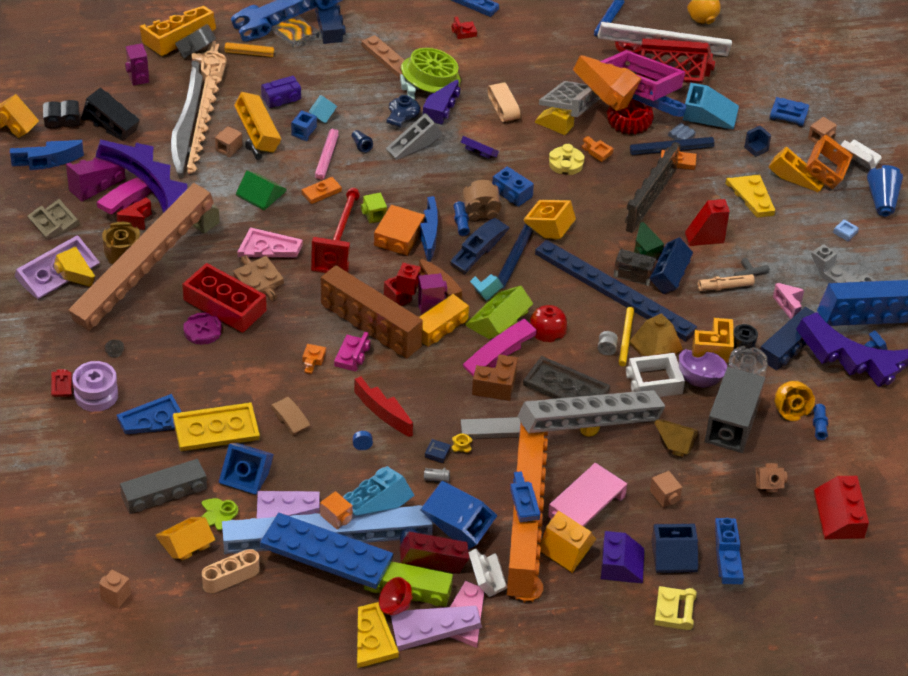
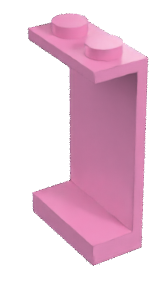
(588, 495)

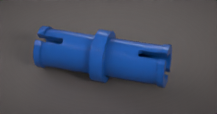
(461, 218)
(820, 422)

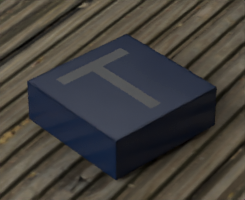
(437, 451)

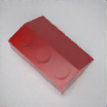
(841, 508)

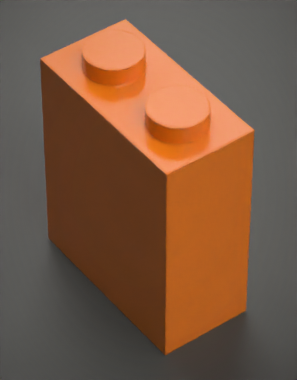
(398, 230)

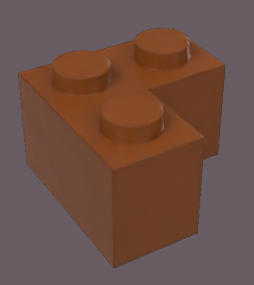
(497, 381)

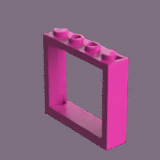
(668, 77)

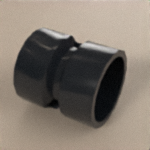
(745, 336)

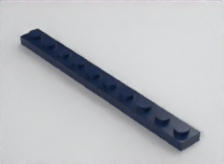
(611, 287)

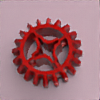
(632, 119)

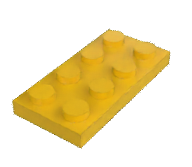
(215, 426)

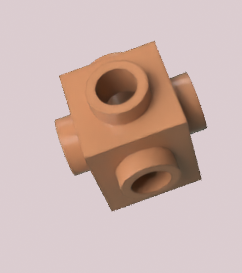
(764, 475)

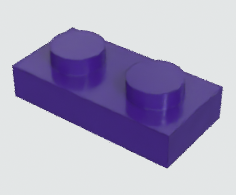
(485, 150)

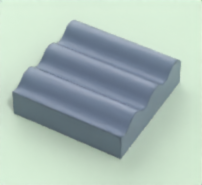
(681, 132)

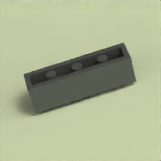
(163, 486)

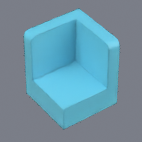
(322, 108)
(487, 287)

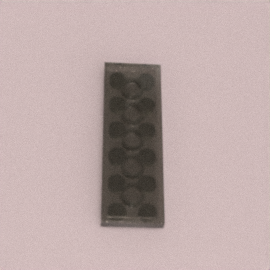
(652, 187)

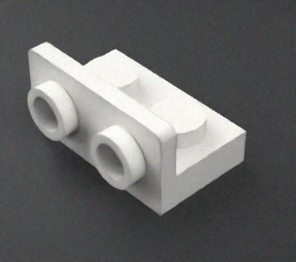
(862, 154)
(488, 572)

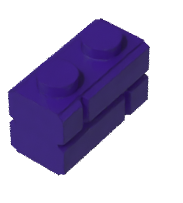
(281, 91)

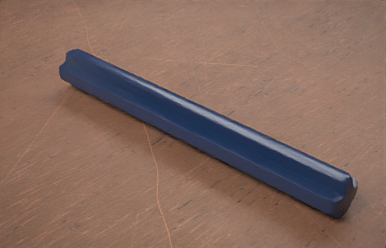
(685, 144)
(514, 255)

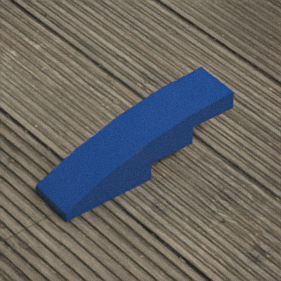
(428, 230)

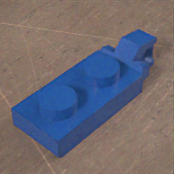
(524, 499)

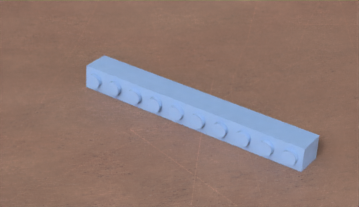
(368, 527)

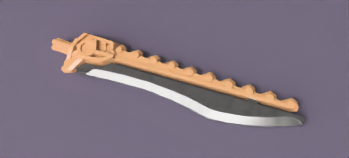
(212, 70)

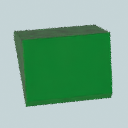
(259, 190)

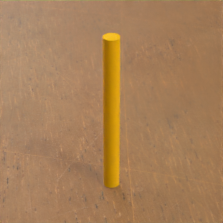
(626, 336)

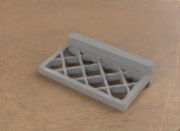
(571, 96)

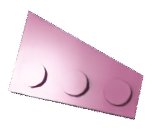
(269, 244)

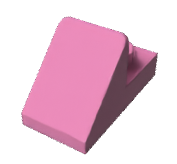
(788, 298)

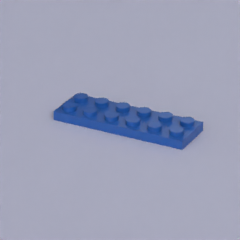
(326, 550)

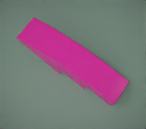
(124, 195)
(503, 344)

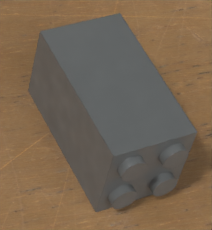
(734, 409)

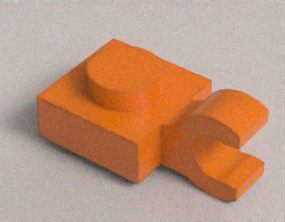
(597, 149)
(313, 356)

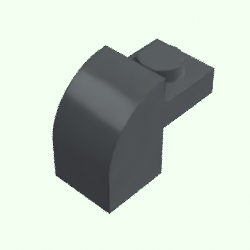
(195, 41)

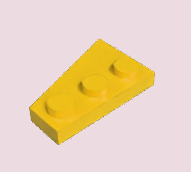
(754, 194)
(374, 637)

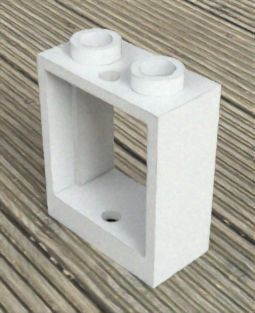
(668, 387)

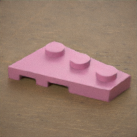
(469, 596)

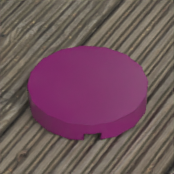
(202, 328)

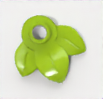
(219, 511)

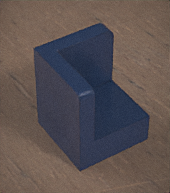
(757, 141)

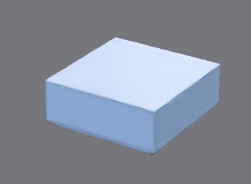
(845, 230)

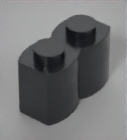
(61, 114)

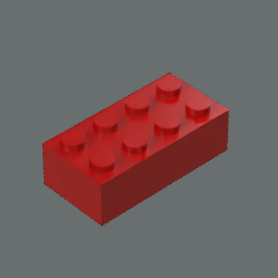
(224, 297)

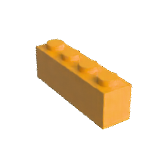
(257, 122)

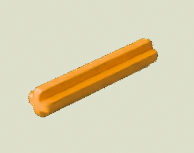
(249, 49)

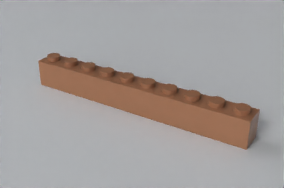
(141, 257)

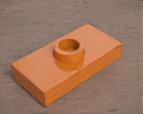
(685, 160)
(321, 190)

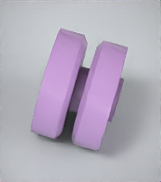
(95, 386)

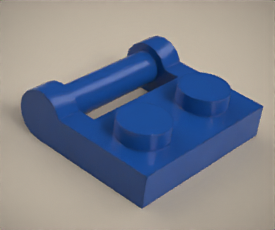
(789, 111)

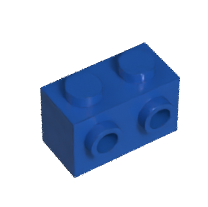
(513, 186)

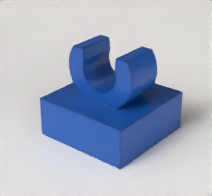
(876, 341)

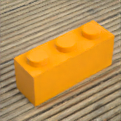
(443, 319)

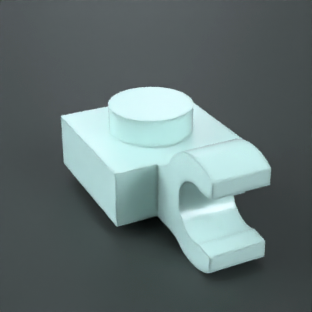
(406, 85)

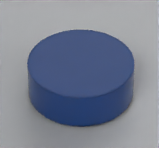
(362, 440)

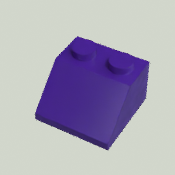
(621, 558)

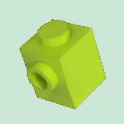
(374, 207)

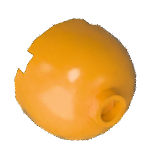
(704, 10)
(794, 400)

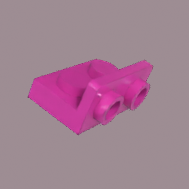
(352, 352)

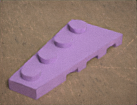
(428, 625)

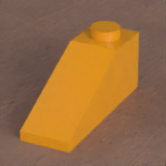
(792, 169)

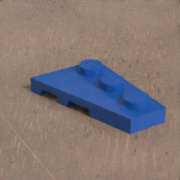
(150, 417)

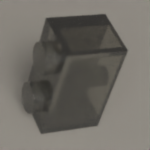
(634, 267)

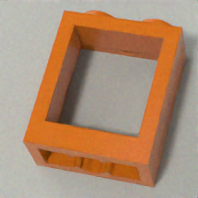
(840, 157)

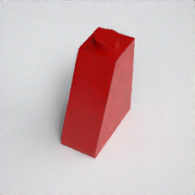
(709, 224)

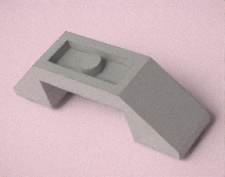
(825, 261)

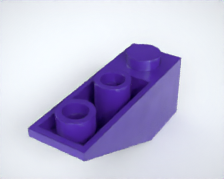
(439, 103)

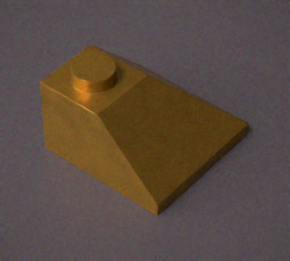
(656, 338)
(676, 436)

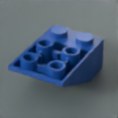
(458, 514)

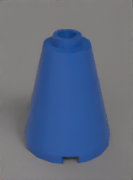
(885, 188)

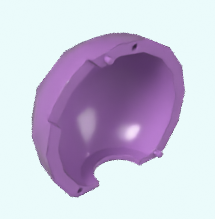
(703, 370)

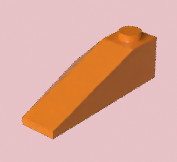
(609, 82)

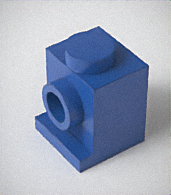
(303, 125)

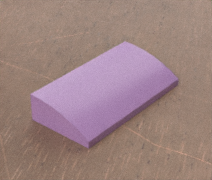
(39, 274)

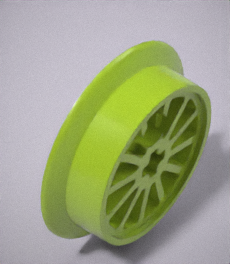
(430, 69)

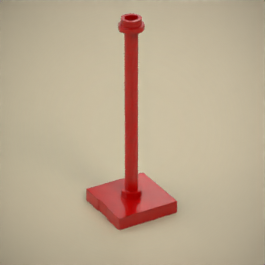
(331, 253)

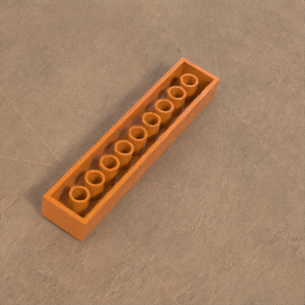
(526, 534)

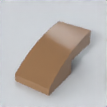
(291, 415)

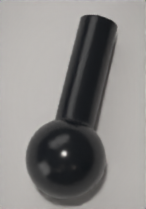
(249, 146)

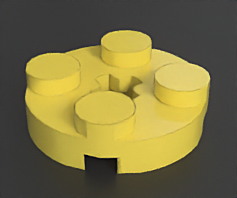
(559, 159)

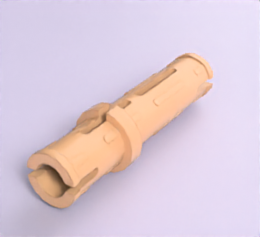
(727, 282)

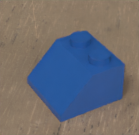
(245, 467)

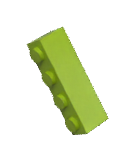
(426, 584)

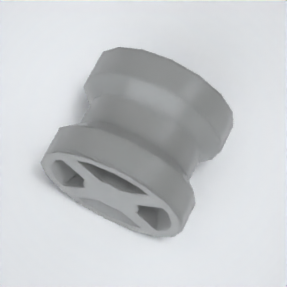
(607, 343)

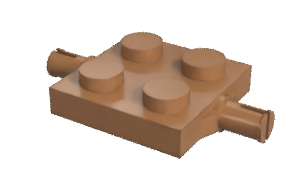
(260, 275)

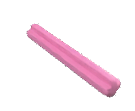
(326, 154)

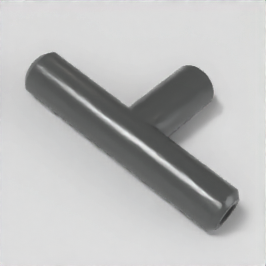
(750, 270)

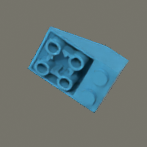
(709, 107)
(379, 493)

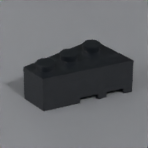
(109, 114)

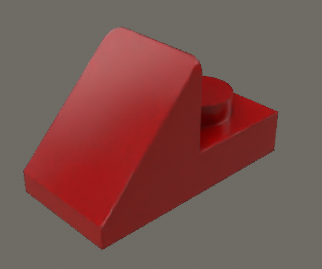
(136, 213)

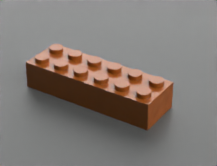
(371, 312)

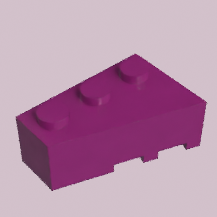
(92, 177)

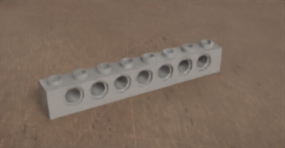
(590, 411)

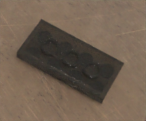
(561, 381)

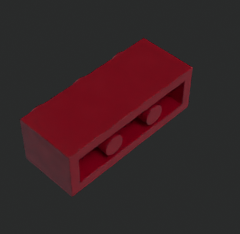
(434, 552)

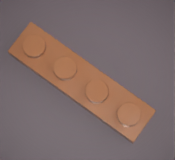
(383, 54)

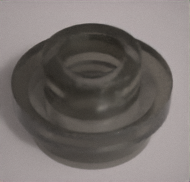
(114, 348)

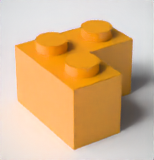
(17, 116)
(717, 341)

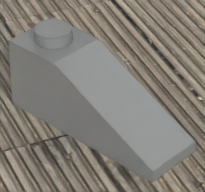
(416, 137)

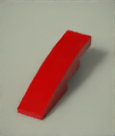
(386, 409)

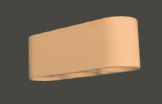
(503, 102)
(230, 571)

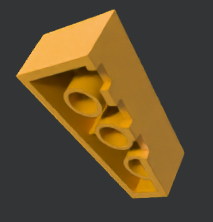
(163, 35)

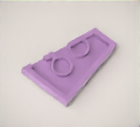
(287, 503)

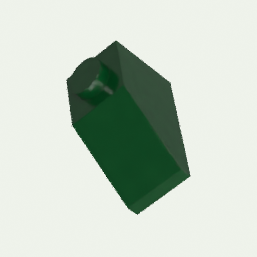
(648, 242)

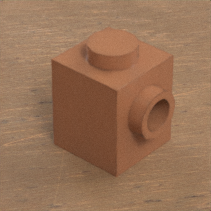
(820, 128)
(228, 141)
(666, 489)
(114, 588)

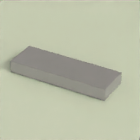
(491, 427)

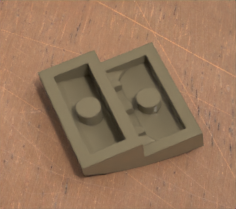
(54, 219)

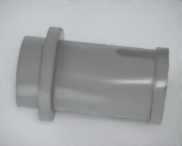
(436, 475)

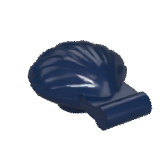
(402, 109)

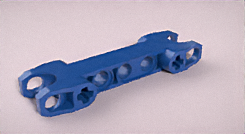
(262, 19)

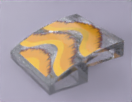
(295, 31)

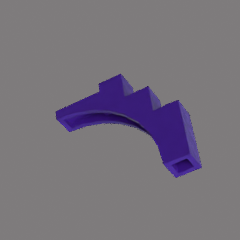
(140, 162)
(854, 357)

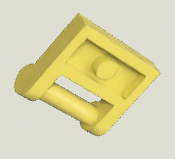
(668, 604)

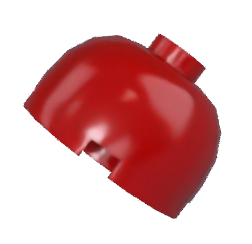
(549, 323)

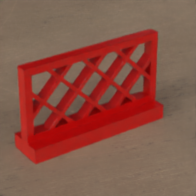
(675, 50)

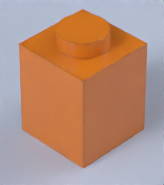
(336, 510)

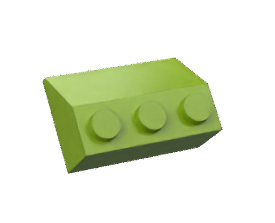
(500, 312)

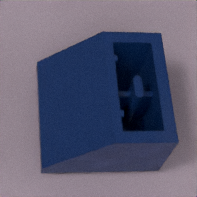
(675, 548)

